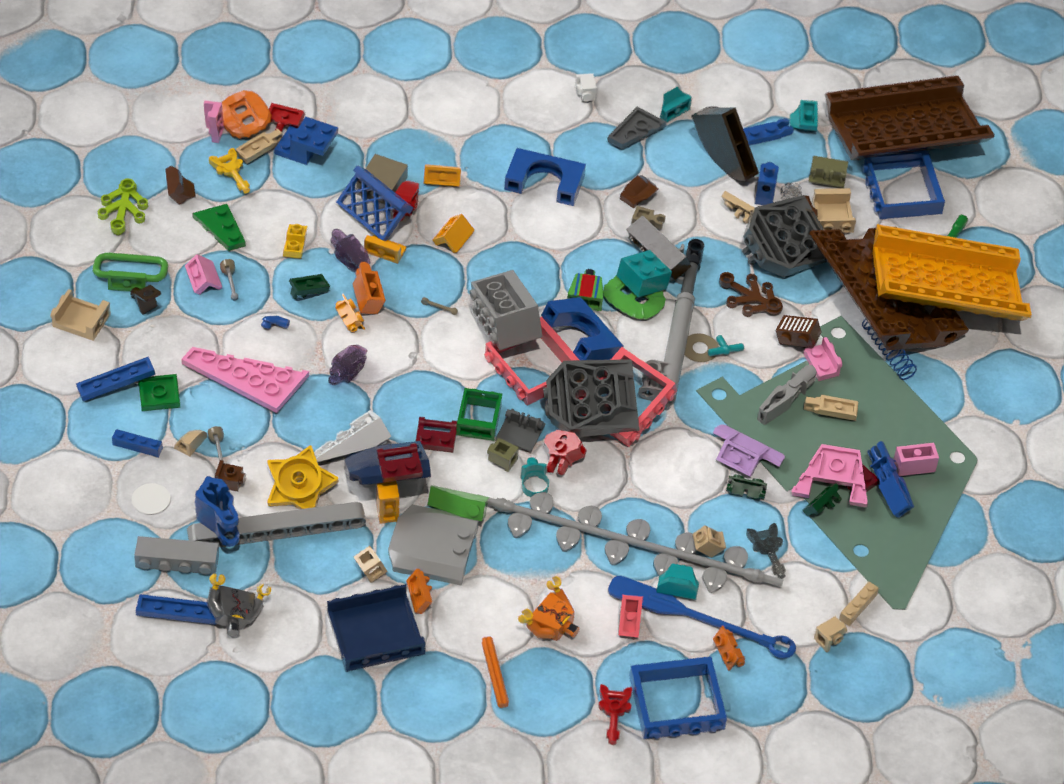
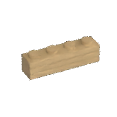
(858, 603)

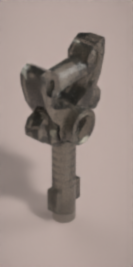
(768, 546)

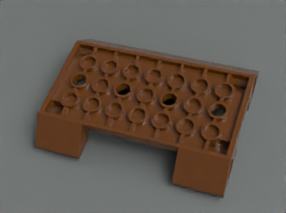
(895, 322)

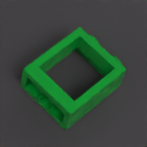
(477, 428)

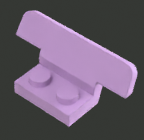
(744, 452)

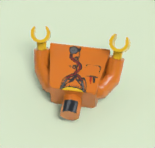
(552, 616)

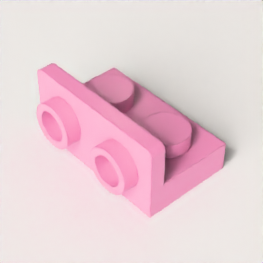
(214, 119)
(824, 360)

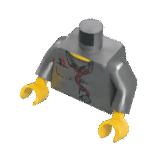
(234, 606)

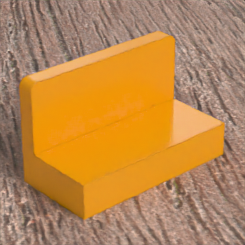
(454, 233)
(384, 249)

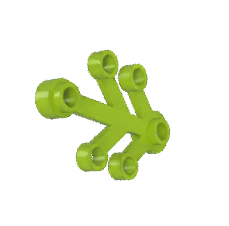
(126, 188)

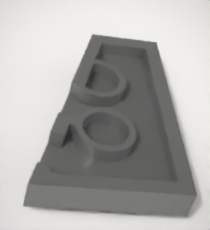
(635, 127)

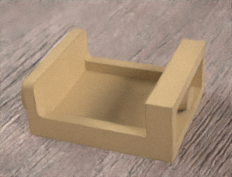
(834, 209)
(80, 316)

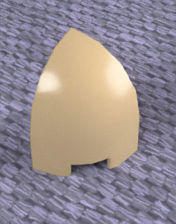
(190, 441)

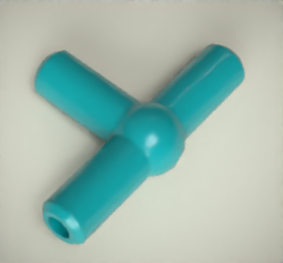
(724, 348)

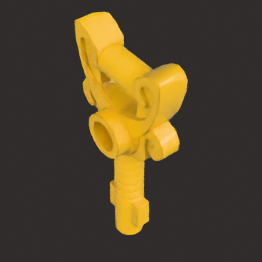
(230, 169)

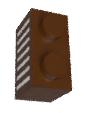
(798, 331)

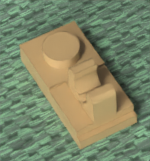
(742, 207)

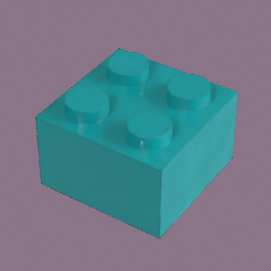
(644, 273)

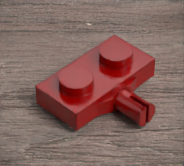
(286, 116)

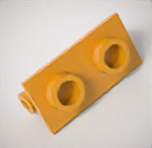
(354, 318)

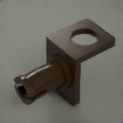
(145, 298)

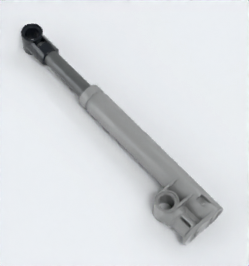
(679, 330)

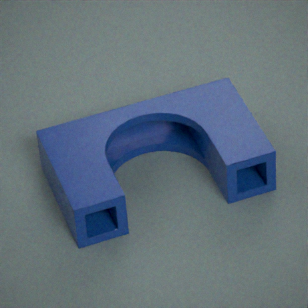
(527, 163)
(576, 313)

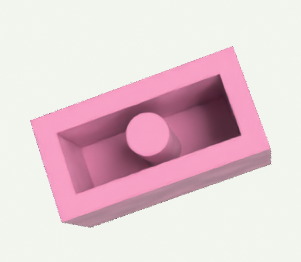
(916, 459)

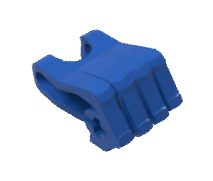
(216, 509)

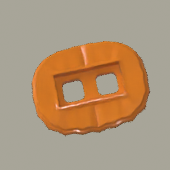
(255, 107)

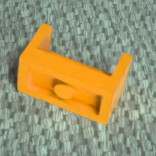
(387, 502)

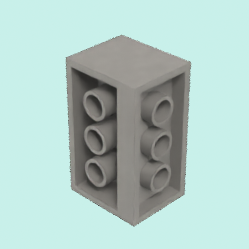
(506, 309)

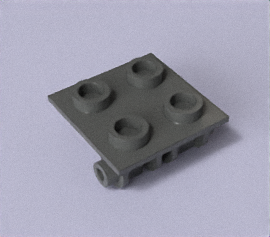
(521, 429)

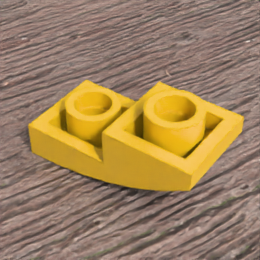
(295, 241)

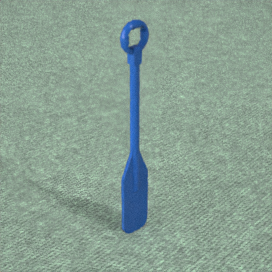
(668, 604)

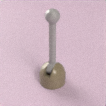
(228, 267)
(216, 436)

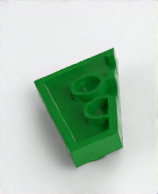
(222, 225)

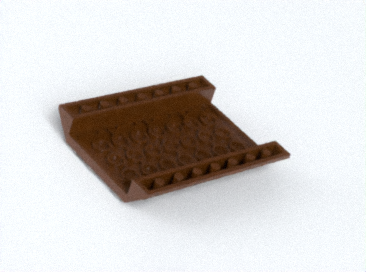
(904, 118)

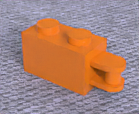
(368, 290)

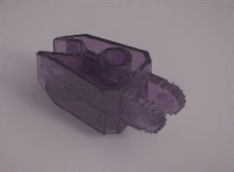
(348, 250)
(347, 364)

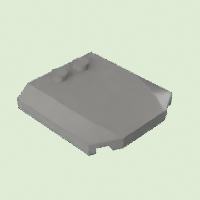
(433, 543)

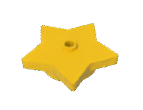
(294, 469)

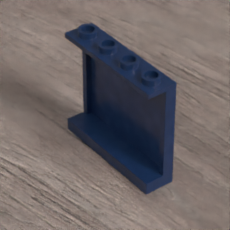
(375, 628)

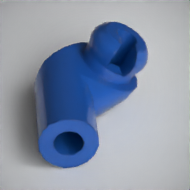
(277, 320)

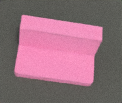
(202, 274)

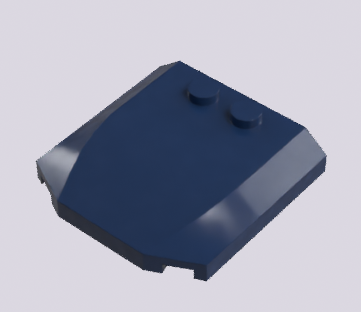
(365, 465)

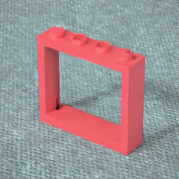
(536, 393)
(656, 406)

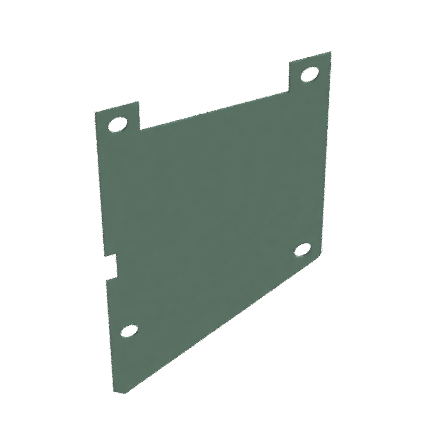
(885, 413)

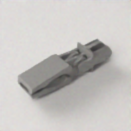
(783, 396)

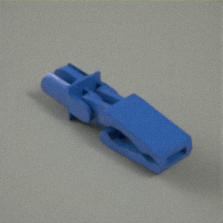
(891, 485)

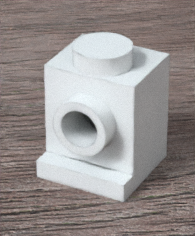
(585, 87)

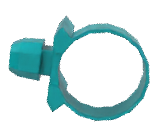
(533, 468)

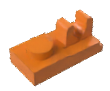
(419, 591)

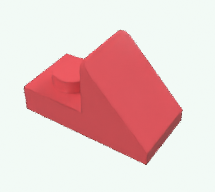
(630, 616)

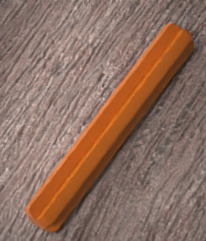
(495, 672)

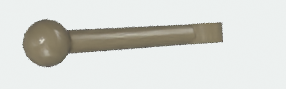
(425, 301)

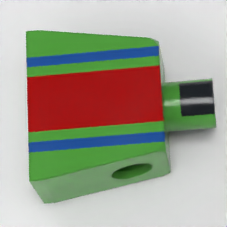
(589, 288)

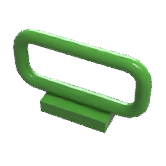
(128, 280)

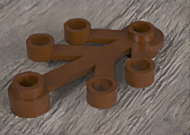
(771, 304)

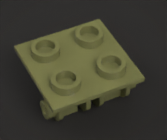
(828, 171)

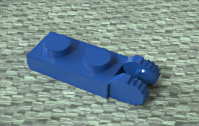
(768, 131)

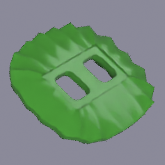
(628, 304)

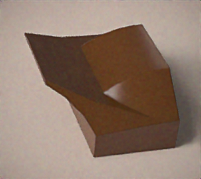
(178, 186)
(637, 190)

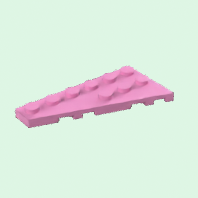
(249, 377)

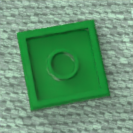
(159, 392)

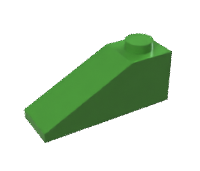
(458, 502)

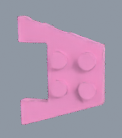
(833, 466)

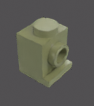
(503, 454)

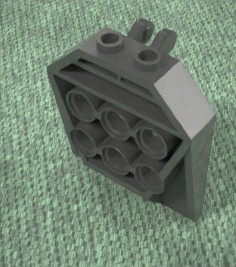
(765, 242)
(564, 407)

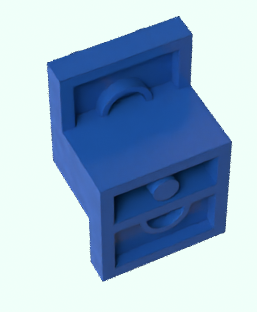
(305, 141)

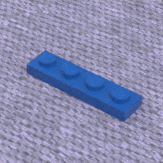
(115, 379)
(174, 609)

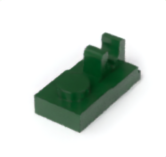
(308, 285)
(825, 497)

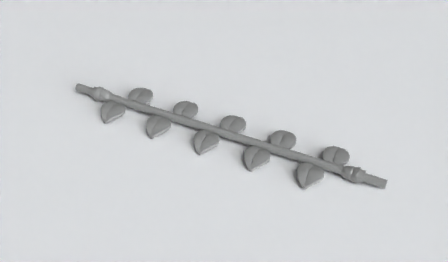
(637, 532)

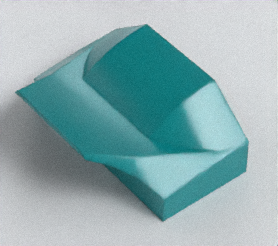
(675, 104)
(805, 116)
(678, 581)

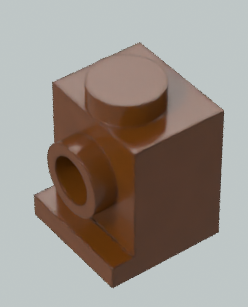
(231, 475)

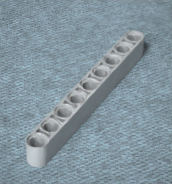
(288, 524)

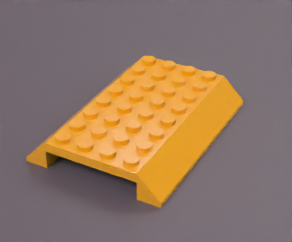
(948, 273)

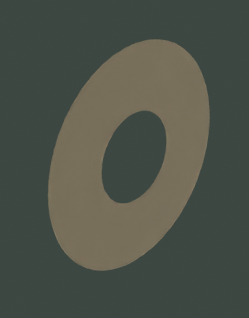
(700, 357)

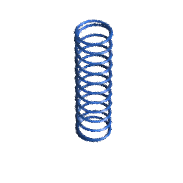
(908, 365)

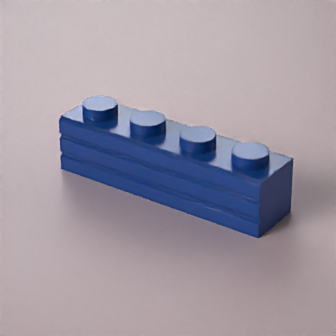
(137, 443)

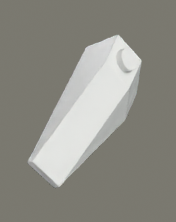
(364, 433)

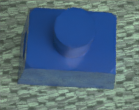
(768, 177)

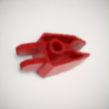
(409, 192)

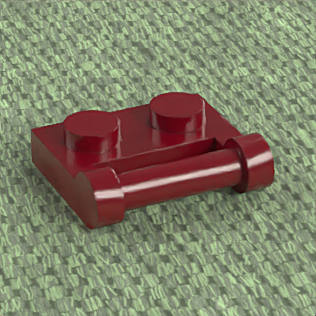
(434, 439)
(399, 468)

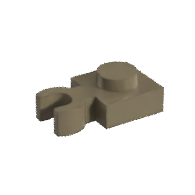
(649, 215)

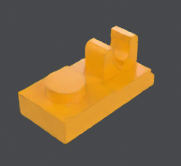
(442, 175)

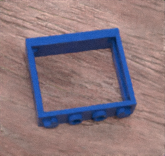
(909, 209)
(674, 670)

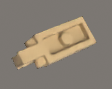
(258, 145)
(832, 407)

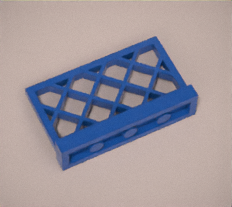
(384, 192)

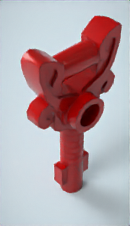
(614, 708)

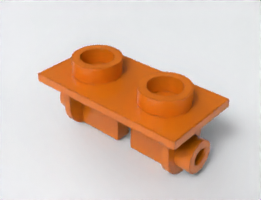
(727, 648)

